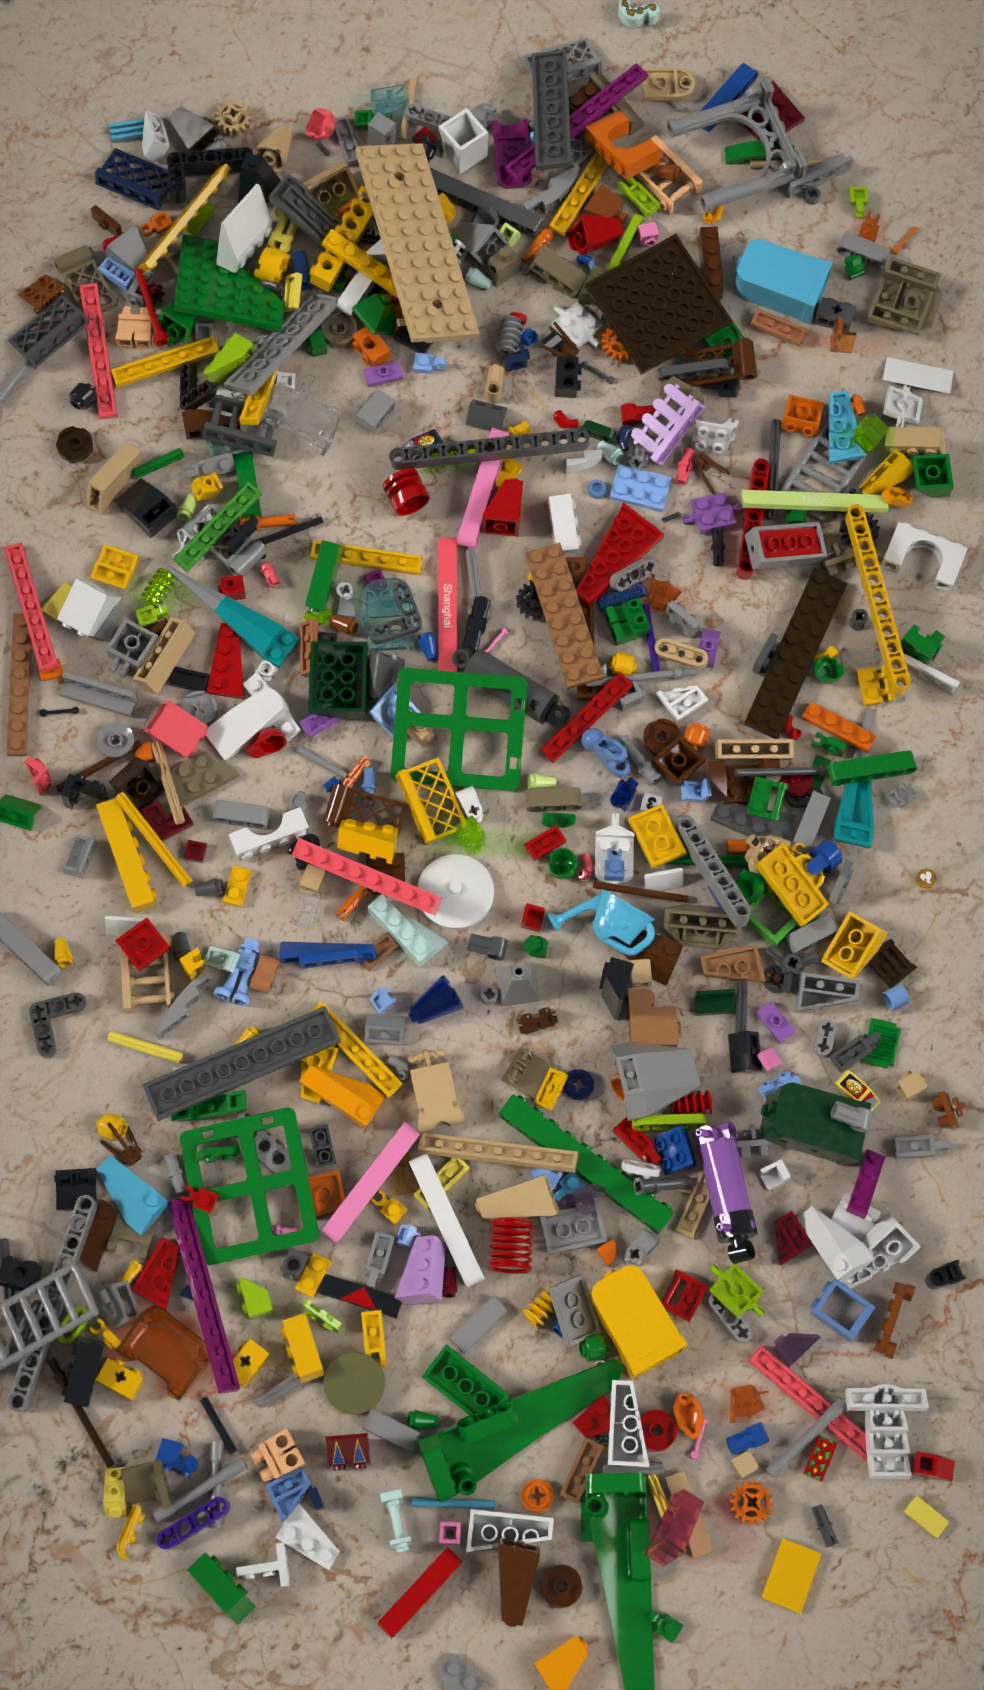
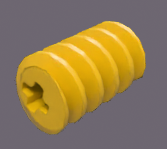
(540, 1310)

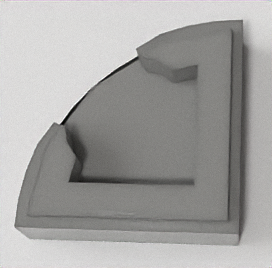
(346, 608)

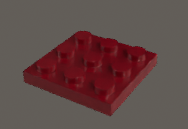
(786, 112)

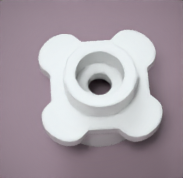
(266, 665)

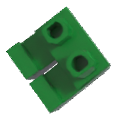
(627, 621)
(922, 648)

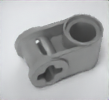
(642, 1245)

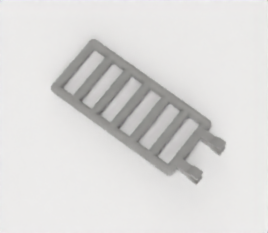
(810, 452)
(58, 1329)

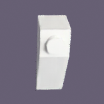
(154, 137)

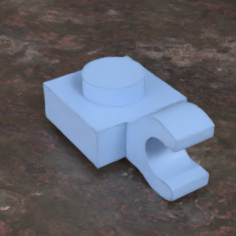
(425, 363)

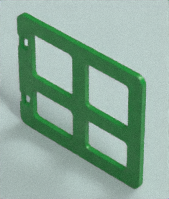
(458, 723)
(255, 1185)

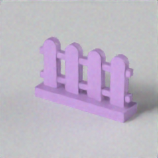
(671, 434)

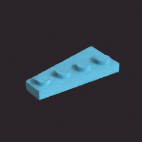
(841, 428)

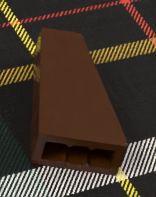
(516, 1575)

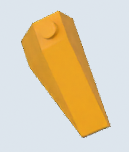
(348, 1096)

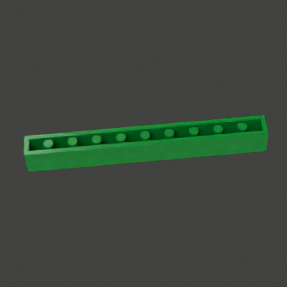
(589, 1167)

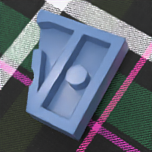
(289, 1491)

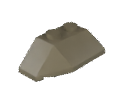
(700, 925)

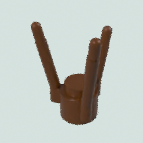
(568, 349)
(704, 463)
(130, 1154)

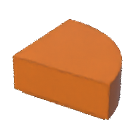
(145, 752)
(607, 1252)

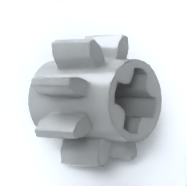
(637, 458)

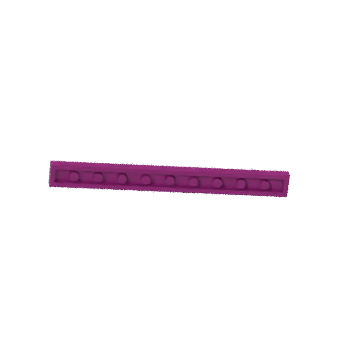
(584, 115)
(204, 1296)

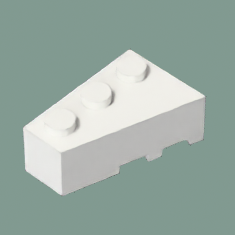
(563, 522)

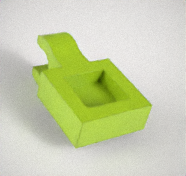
(858, 198)
(149, 616)

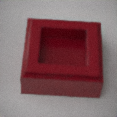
(195, 851)

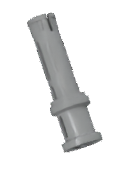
(644, 767)

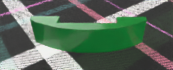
(747, 151)
(246, 472)
(216, 1107)

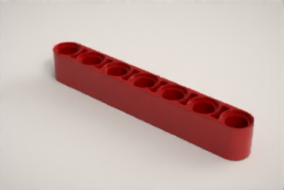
(761, 479)

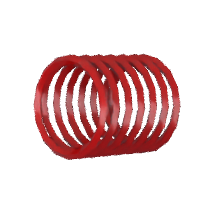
(506, 1229)

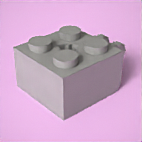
(123, 648)

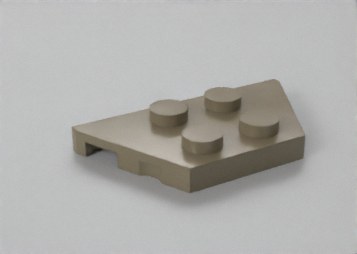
(200, 777)

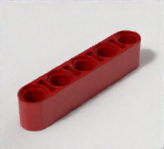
(419, 1592)

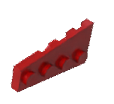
(226, 668)

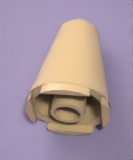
(276, 147)

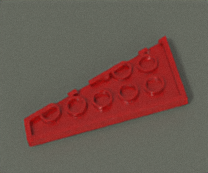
(623, 544)

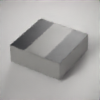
(553, 341)

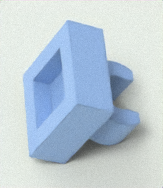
(382, 1000)
(406, 1235)

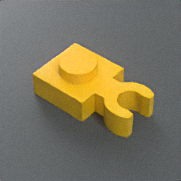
(391, 1209)

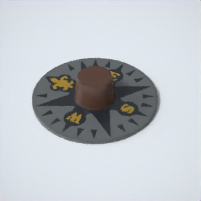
(774, 979)

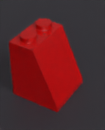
(504, 510)

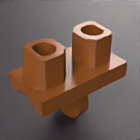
(949, 1119)

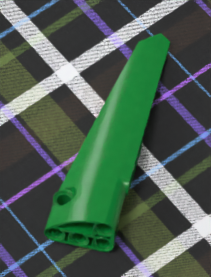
(499, 1432)
(620, 1540)

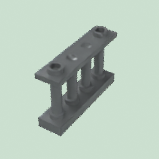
(234, 437)

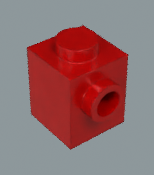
(232, 587)

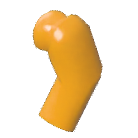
(711, 218)

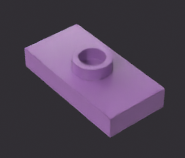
(383, 373)
(709, 642)
(315, 724)
(775, 1022)

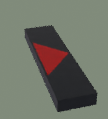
(360, 1296)

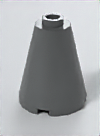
(382, 674)

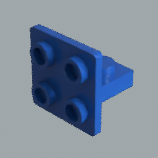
(675, 1150)

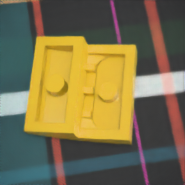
(115, 566)

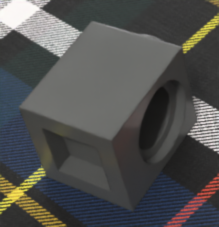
(294, 1255)

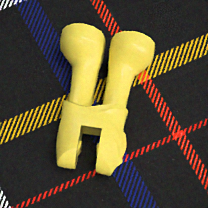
(277, 237)

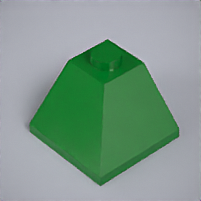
(377, 314)

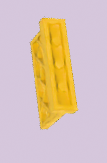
(415, 802)

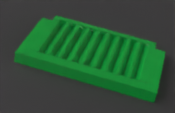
(887, 1047)

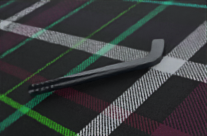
(289, 531)

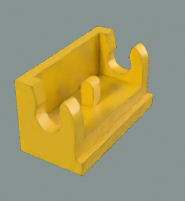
(191, 963)

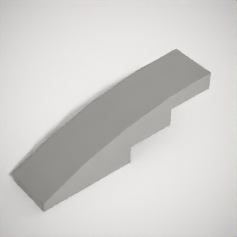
(811, 821)
(179, 1010)

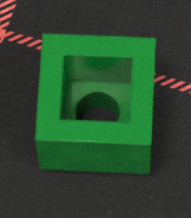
(317, 343)

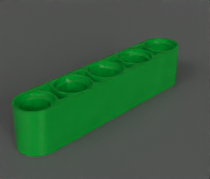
(871, 768)

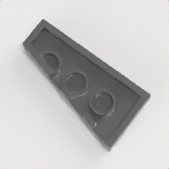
(735, 818)

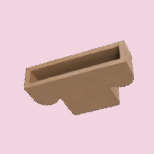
(651, 1023)

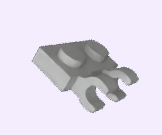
(678, 614)

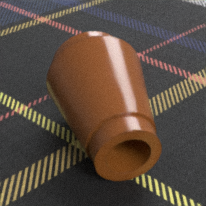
(669, 172)
(345, 624)

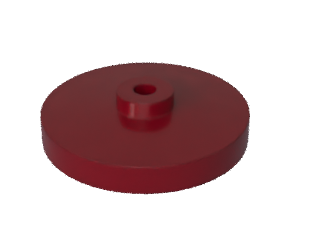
(798, 784)

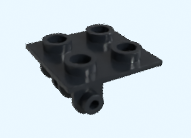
(72, 1185)

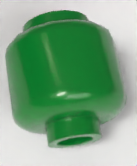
(594, 1347)

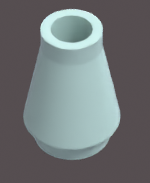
(478, 279)
(612, 453)

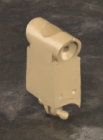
(434, 1092)

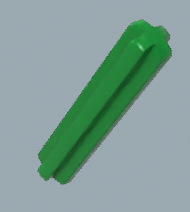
(158, 463)

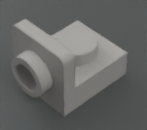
(134, 295)
(632, 699)

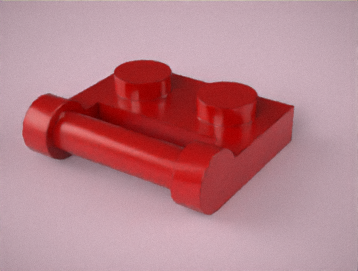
(688, 1299)

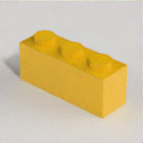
(302, 1348)

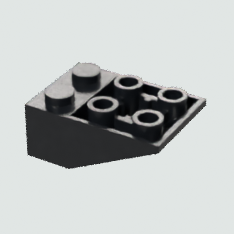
(147, 507)

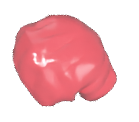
(321, 124)

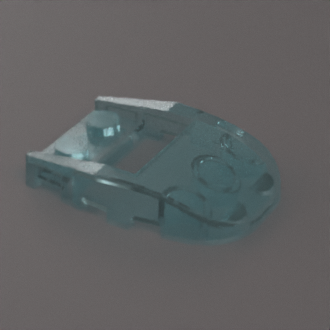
(380, 603)

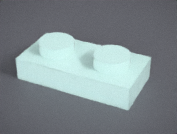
(221, 959)

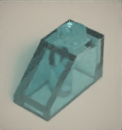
(388, 99)

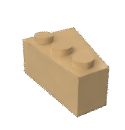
(916, 441)

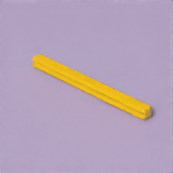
(153, 839)

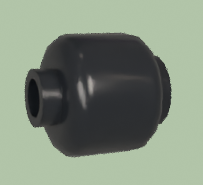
(82, 396)

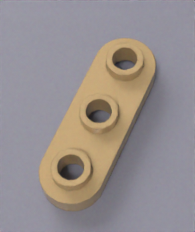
(676, 648)

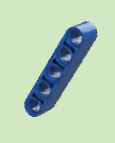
(732, 88)

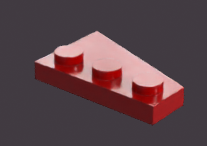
(158, 1274)

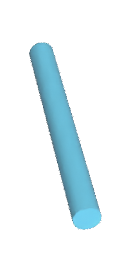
(453, 1503)

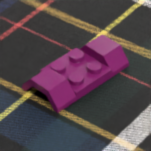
(508, 144)

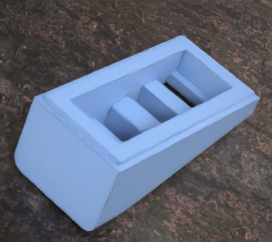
(127, 279)

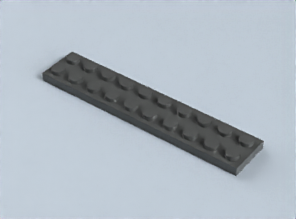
(241, 1063)

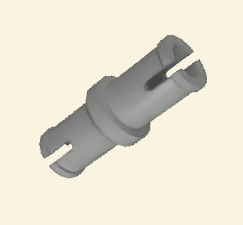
(175, 1173)

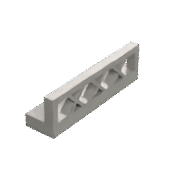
(819, 174)
(98, 694)

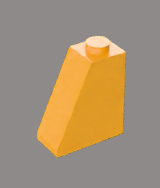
(562, 1663)

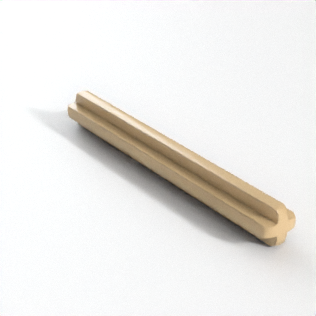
(168, 782)

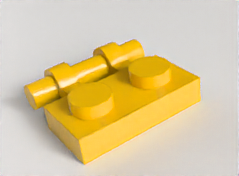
(870, 688)

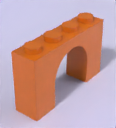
(625, 161)

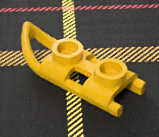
(128, 1535)

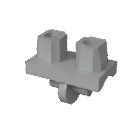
(744, 1143)

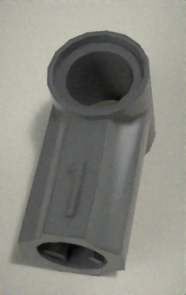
(492, 947)

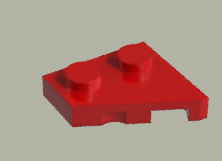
(595, 1419)

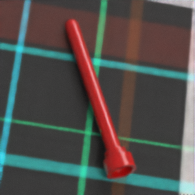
(160, 337)

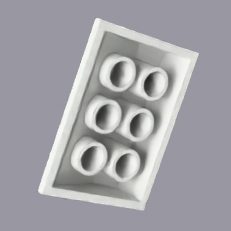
(244, 231)

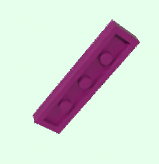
(865, 1184)

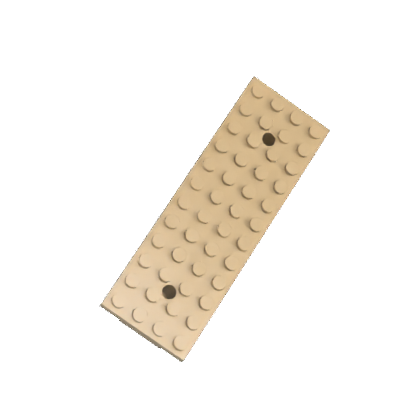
(417, 243)

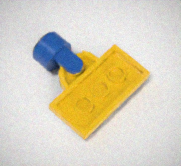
(799, 878)

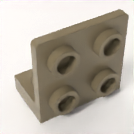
(147, 1483)

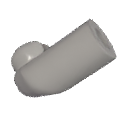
(401, 1067)

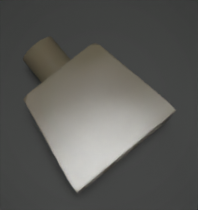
(503, 266)

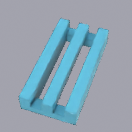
(127, 128)

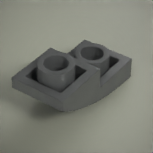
(322, 1146)

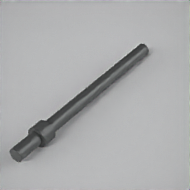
(821, 771)

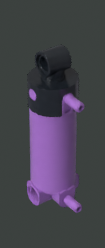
(727, 1189)

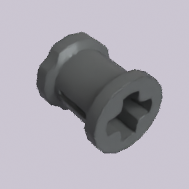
(858, 619)

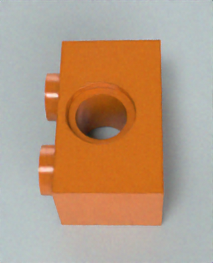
(374, 356)

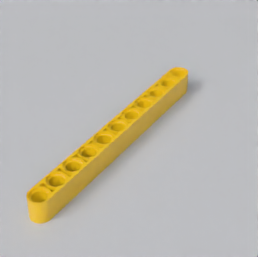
(877, 607)

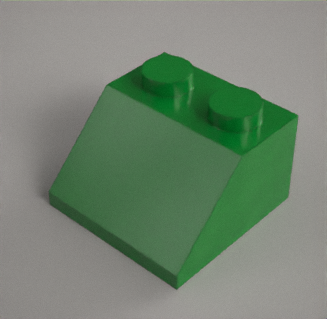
(933, 475)

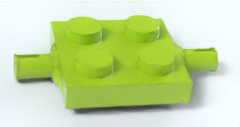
(736, 1290)

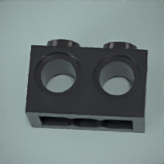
(567, 377)

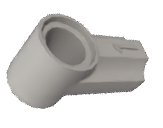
(857, 1117)

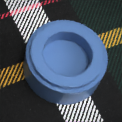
(597, 489)

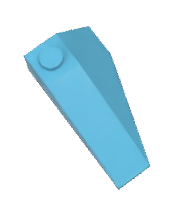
(134, 1197)

